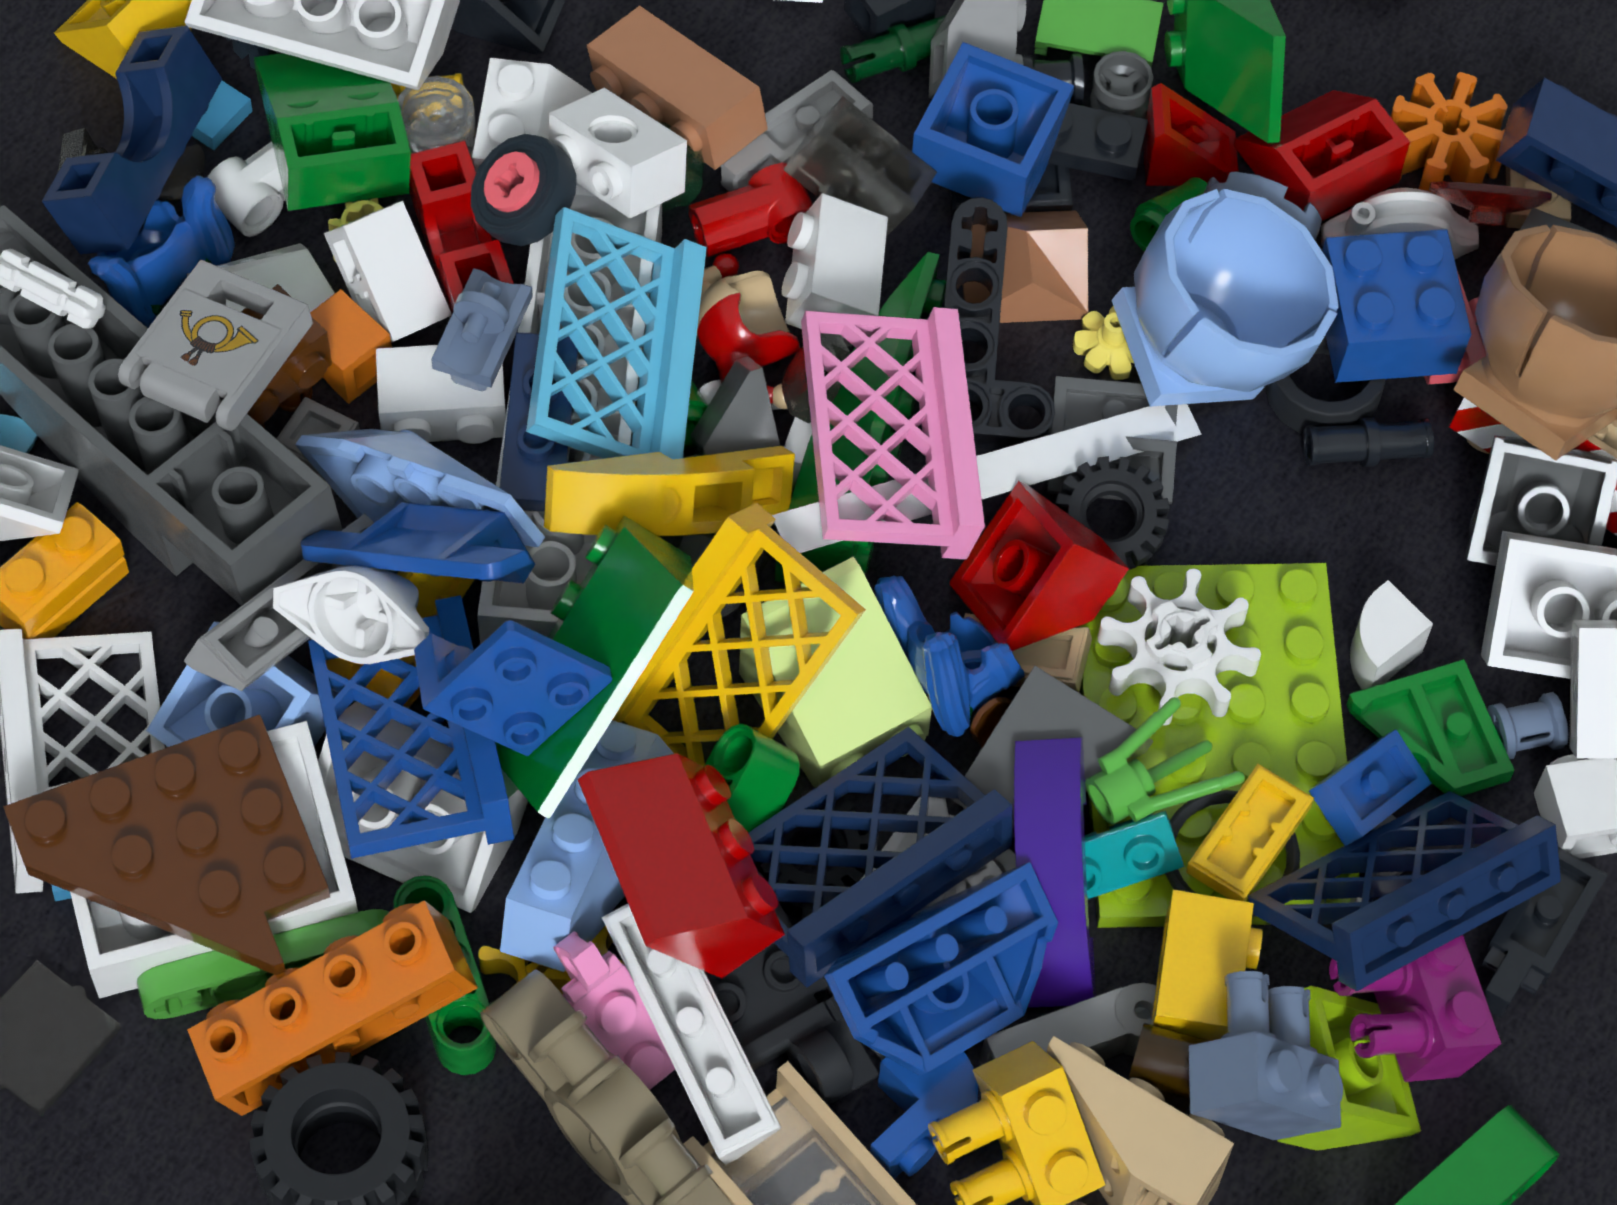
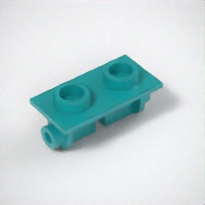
(1130, 853)

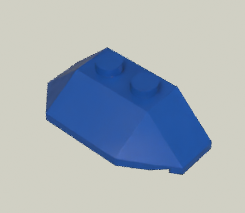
(947, 972)

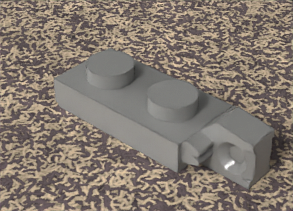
(788, 126)

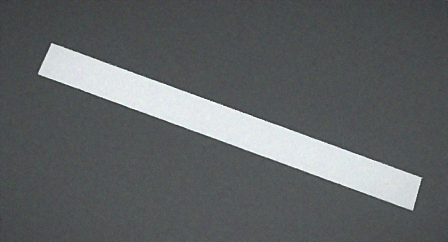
(1003, 468)

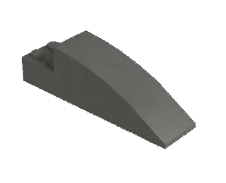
(175, 482)

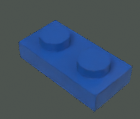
(1370, 787)

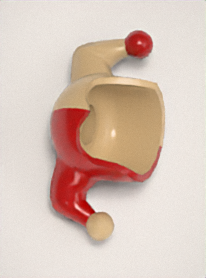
(742, 320)

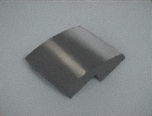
(1091, 400)

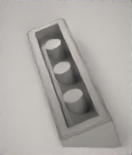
(256, 634)

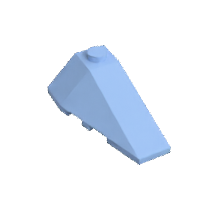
(383, 468)

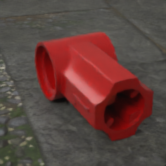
(751, 212)

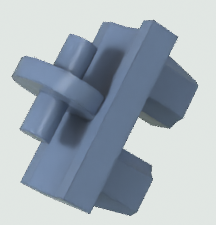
(481, 330)

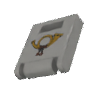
(212, 351)

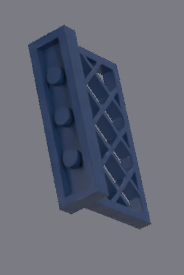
(902, 880)
(1415, 909)

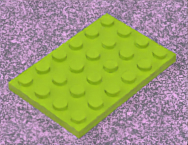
(1277, 718)

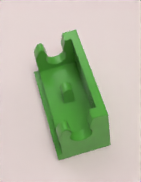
(1100, 27)

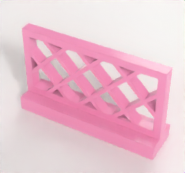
(944, 437)

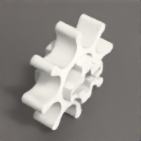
(1179, 645)

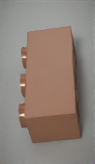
(678, 85)

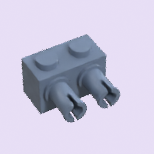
(1263, 1069)

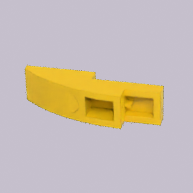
(665, 492)

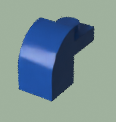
(924, 1099)

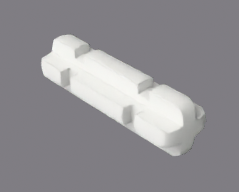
(50, 289)

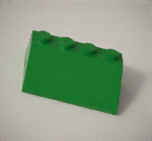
(618, 620)

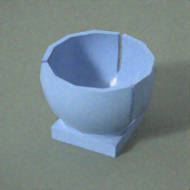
(1225, 300)

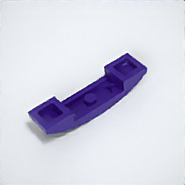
(1052, 838)

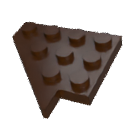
(182, 841)

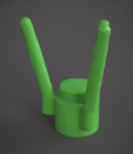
(1125, 787)

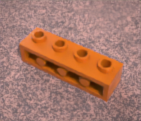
(334, 1004)

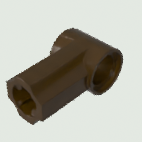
(1164, 1063)

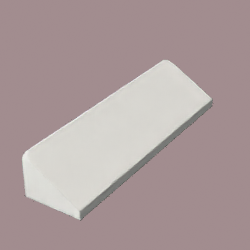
(697, 1042)

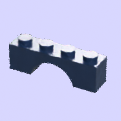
(164, 94)

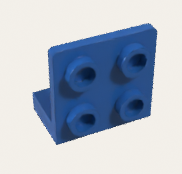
(510, 687)

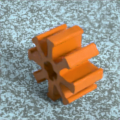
(1449, 134)

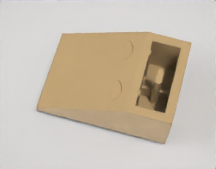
(1139, 1141)

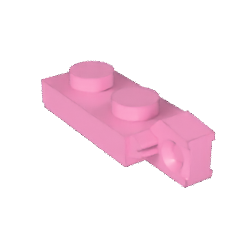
(613, 1008)

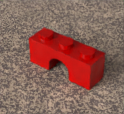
(442, 201)

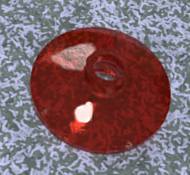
(1488, 202)

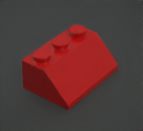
(683, 861)

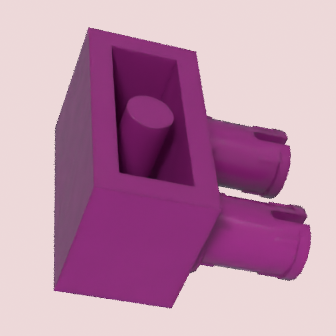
(1428, 1017)

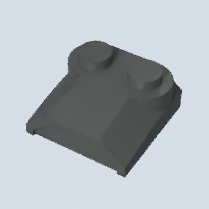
(1540, 497)

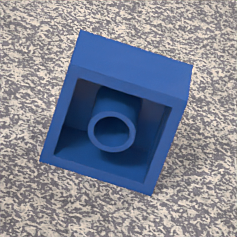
(1396, 306)

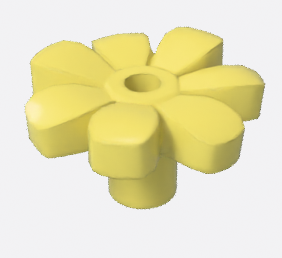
(1103, 345)

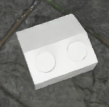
(519, 102)

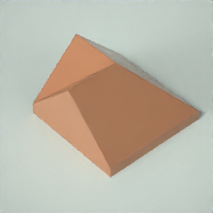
(1042, 268)

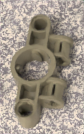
(597, 1099)

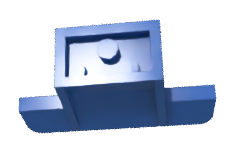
(431, 543)

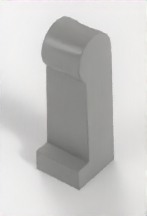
(1103, 1023)

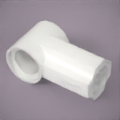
(249, 190)

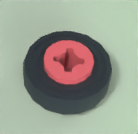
(522, 189)

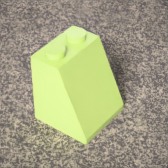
(858, 696)

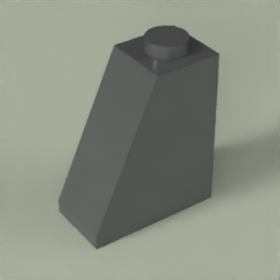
(1046, 711)

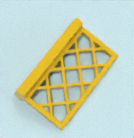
(716, 576)

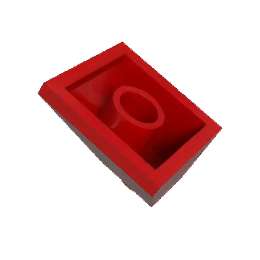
(1036, 571)

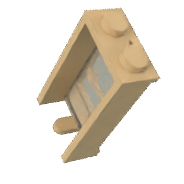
(805, 1161)

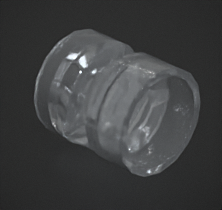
(438, 115)

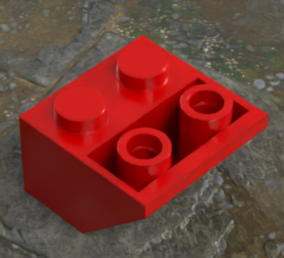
(1331, 152)

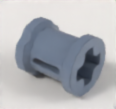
(1531, 724)

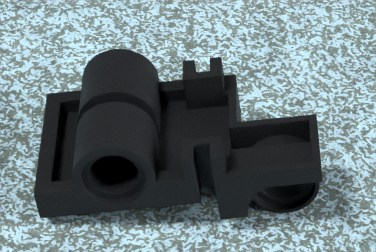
(781, 1016)

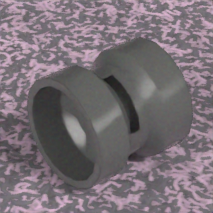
(1122, 84)

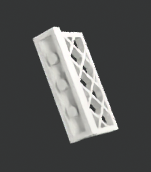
(23, 717)

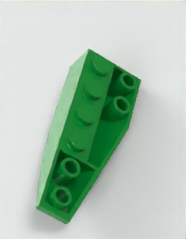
(911, 299)

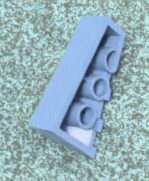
(567, 872)

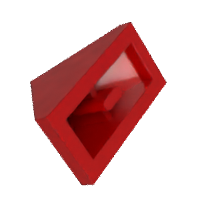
(1185, 142)

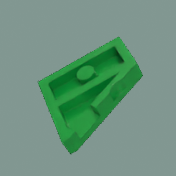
(1442, 726)

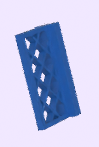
(472, 755)

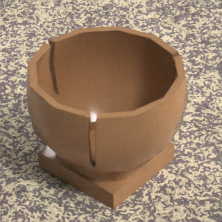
(1548, 338)

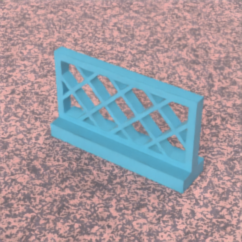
(668, 342)

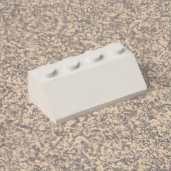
(368, 37)

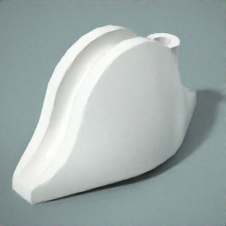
(1404, 211)
(355, 613)

